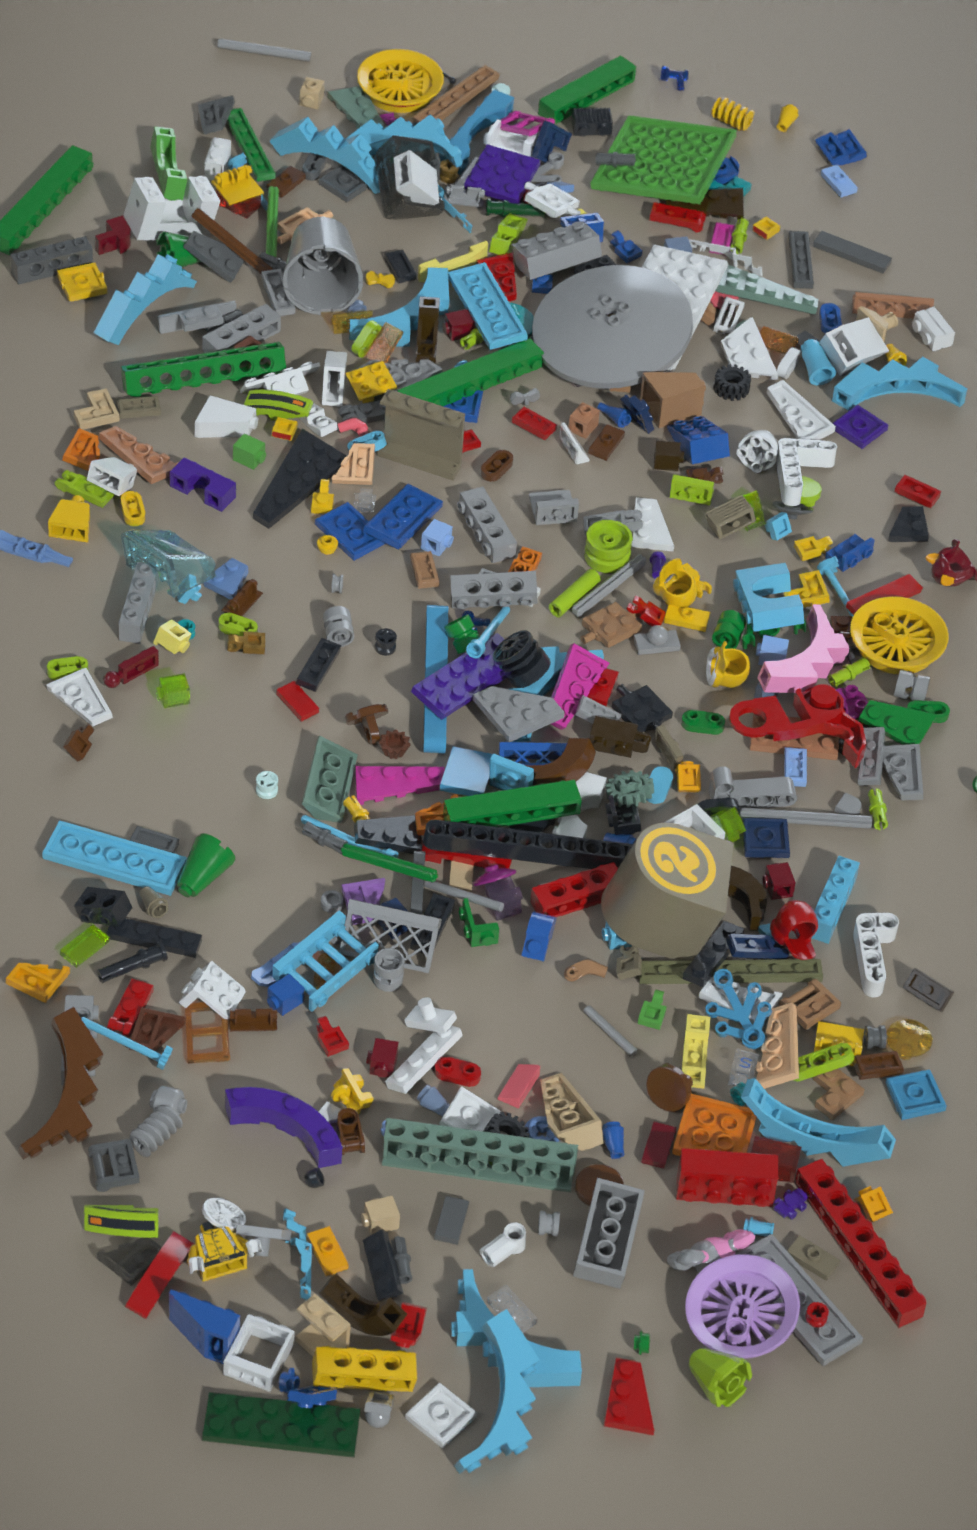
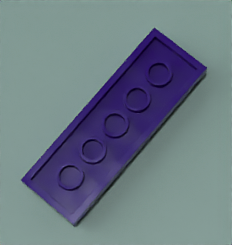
(459, 680)

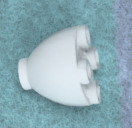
(758, 450)

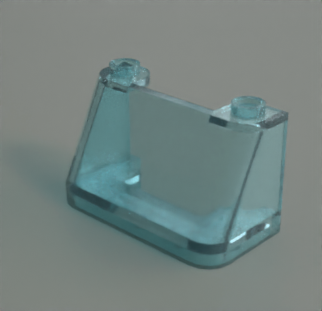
(171, 556)

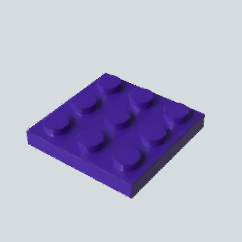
(502, 173)

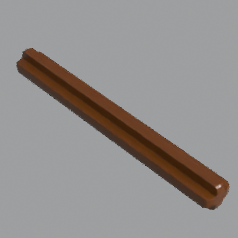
(230, 241)

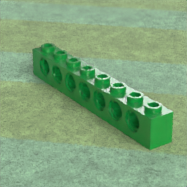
(194, 363)

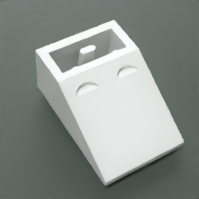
(852, 345)

